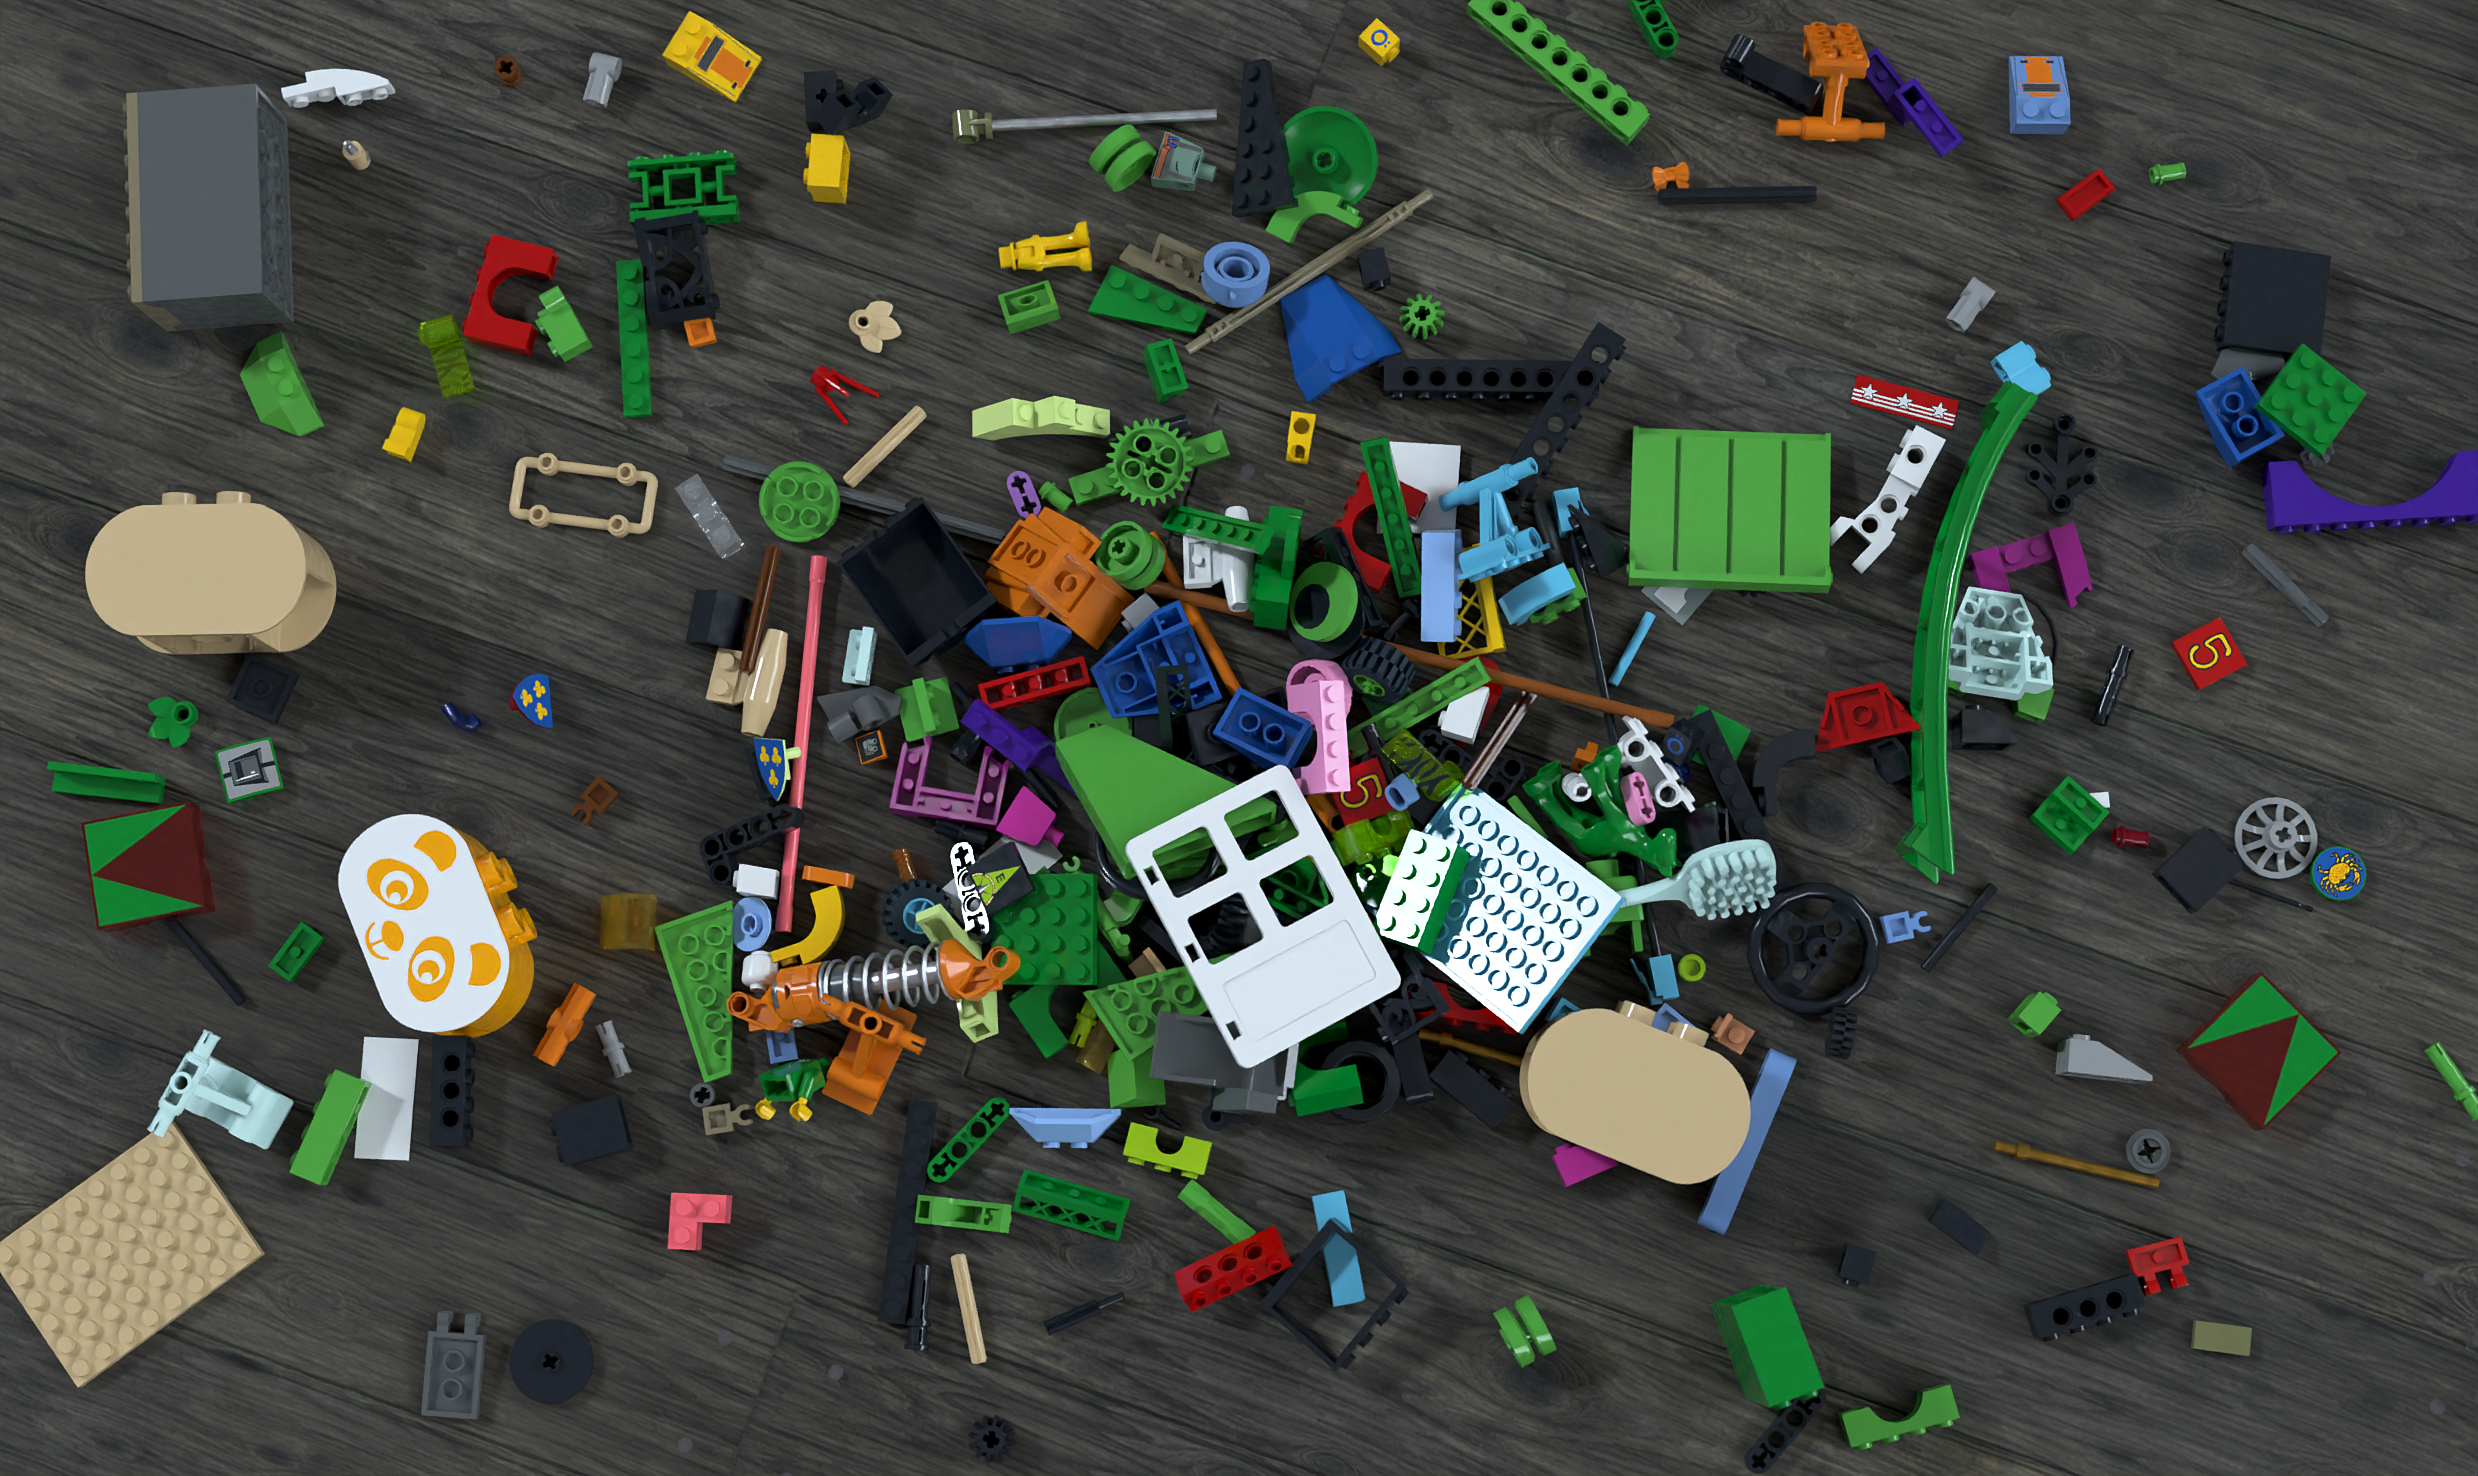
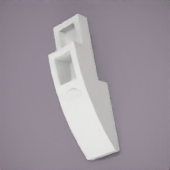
(346, 84)

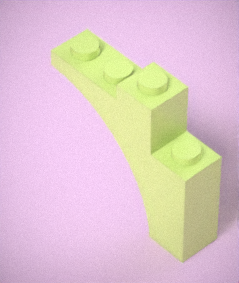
(1045, 416)
(976, 1018)

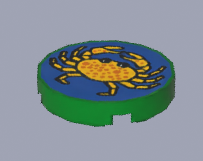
(2337, 873)

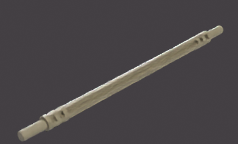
(1310, 271)

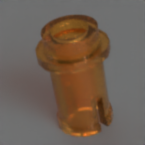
(904, 864)

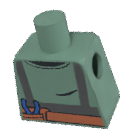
(1180, 165)

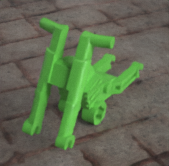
(1122, 909)

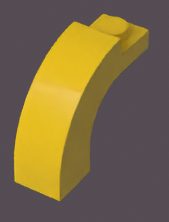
(825, 934)

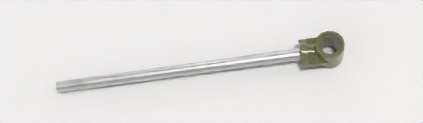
(968, 124)

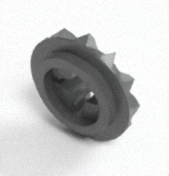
(2159, 1157)

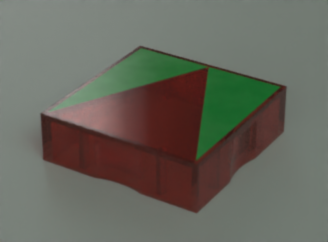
(147, 866)
(2258, 1051)

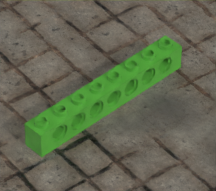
(1561, 77)

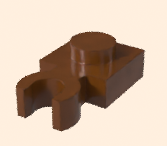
(597, 797)

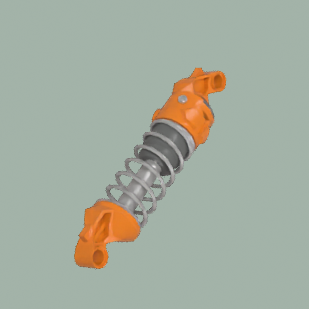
(799, 989)

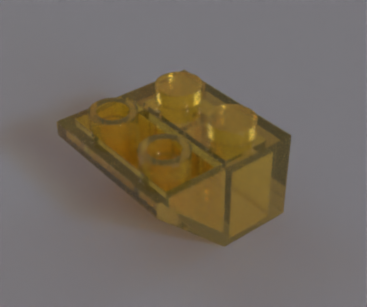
(628, 922)

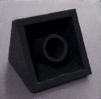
(717, 619)

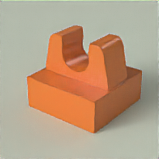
(1585, 756)

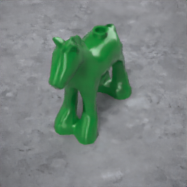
(1605, 834)

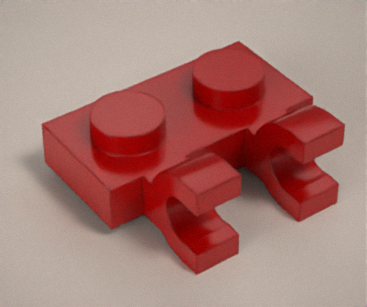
(2159, 1257)

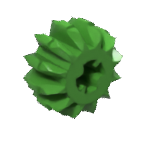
(1412, 320)

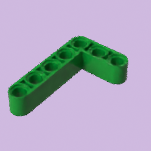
(1654, 32)

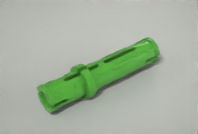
(2454, 1078)

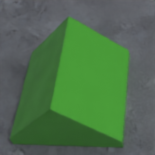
(1029, 307)
(1131, 1082)

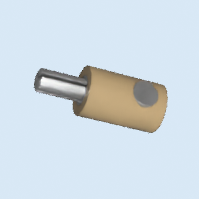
(356, 155)

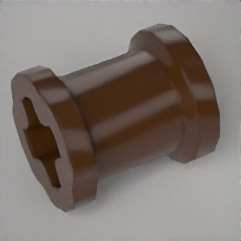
(502, 65)

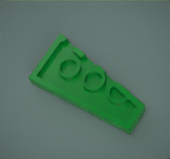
(1142, 302)

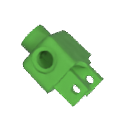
(1608, 873)

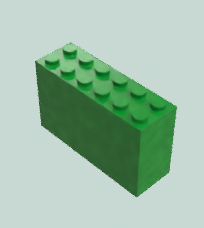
(1767, 1346)

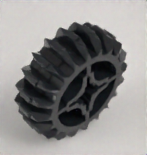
(1222, 924)

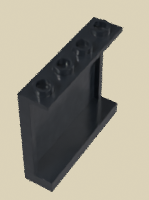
(2272, 299)

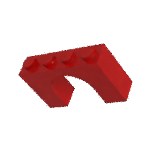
(502, 260)
(1373, 570)

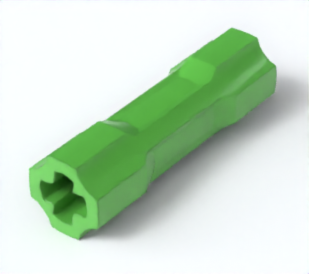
(1202, 1202)

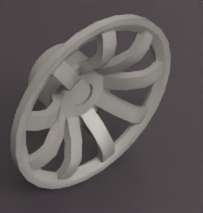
(2277, 837)

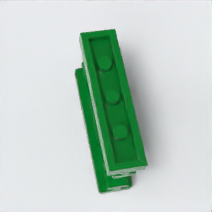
(682, 168)

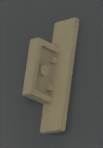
(1170, 262)

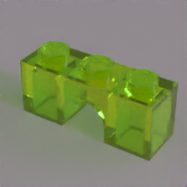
(1360, 842)

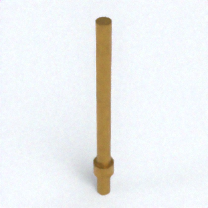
(1447, 1041)
(2023, 1152)

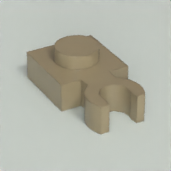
(721, 1118)

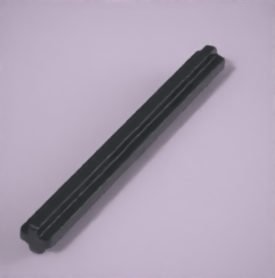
(1737, 195)

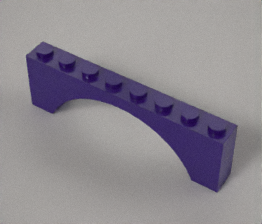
(2298, 503)

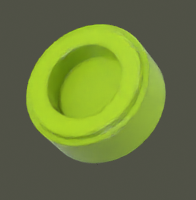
(1691, 968)

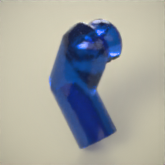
(458, 720)

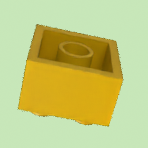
(827, 168)

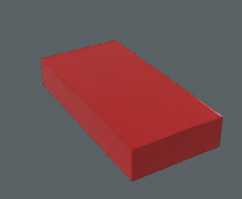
(2085, 195)

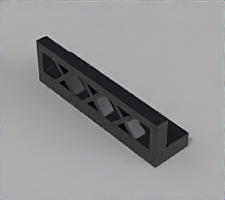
(1341, 554)
(1165, 706)

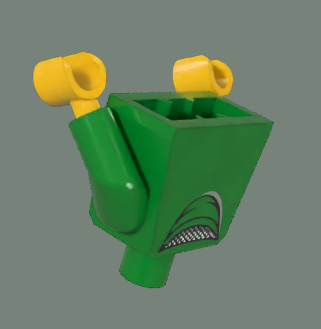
(791, 1083)

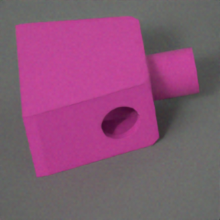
(1030, 821)

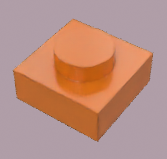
(700, 332)

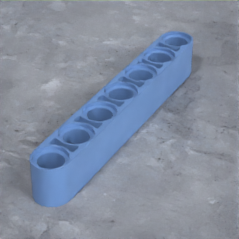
(1732, 1180)

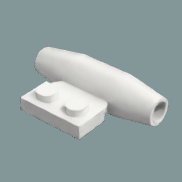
(1211, 563)

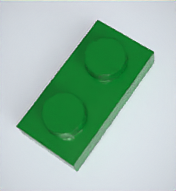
(296, 952)

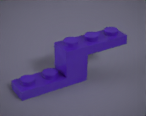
(1911, 103)
(1021, 747)

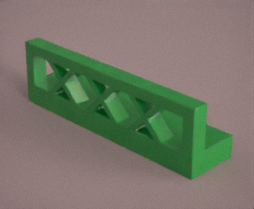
(107, 782)
(1071, 1199)

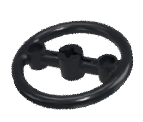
(1134, 886)

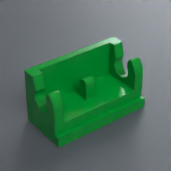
(1164, 370)

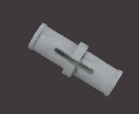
(613, 1049)

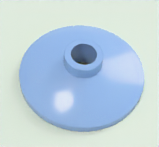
(751, 924)

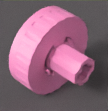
(1319, 670)

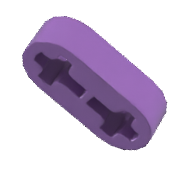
(1018, 498)

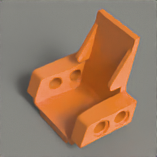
(1048, 571)

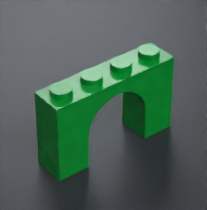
(1034, 1012)
(1327, 1089)

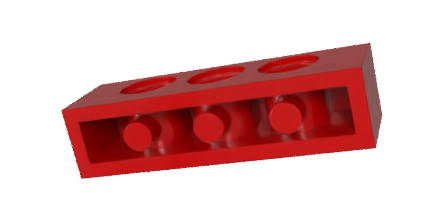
(1035, 684)
(1233, 1269)

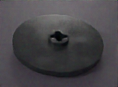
(1335, 647)
(530, 1355)

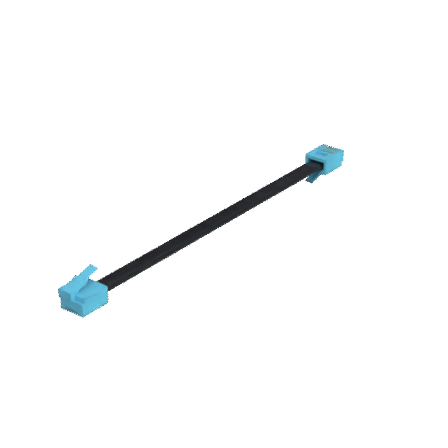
(1659, 967)

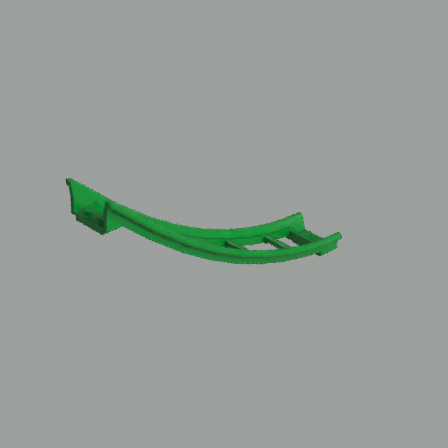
(1930, 840)

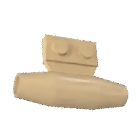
(755, 690)

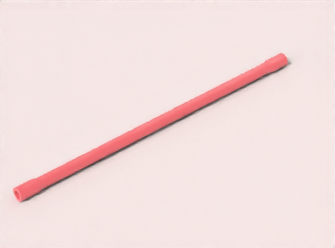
(817, 578)

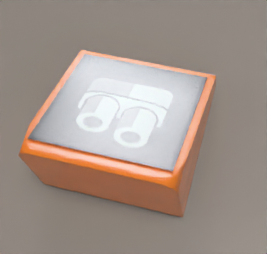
(871, 747)

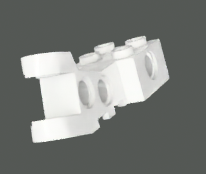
(1903, 481)

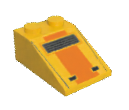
(711, 57)

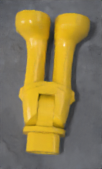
(1032, 255)

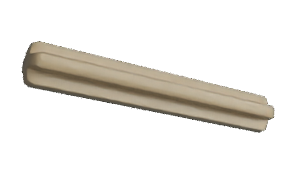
(884, 446)
(968, 1308)

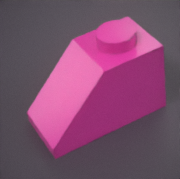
(1579, 1163)

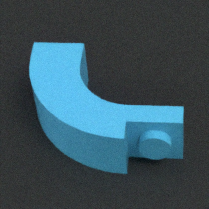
(1536, 593)

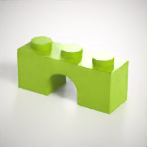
(1142, 1147)

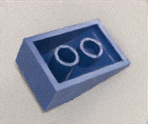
(2233, 420)
(1263, 731)

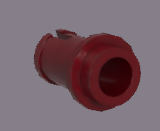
(2127, 837)

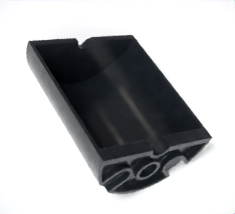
(918, 583)

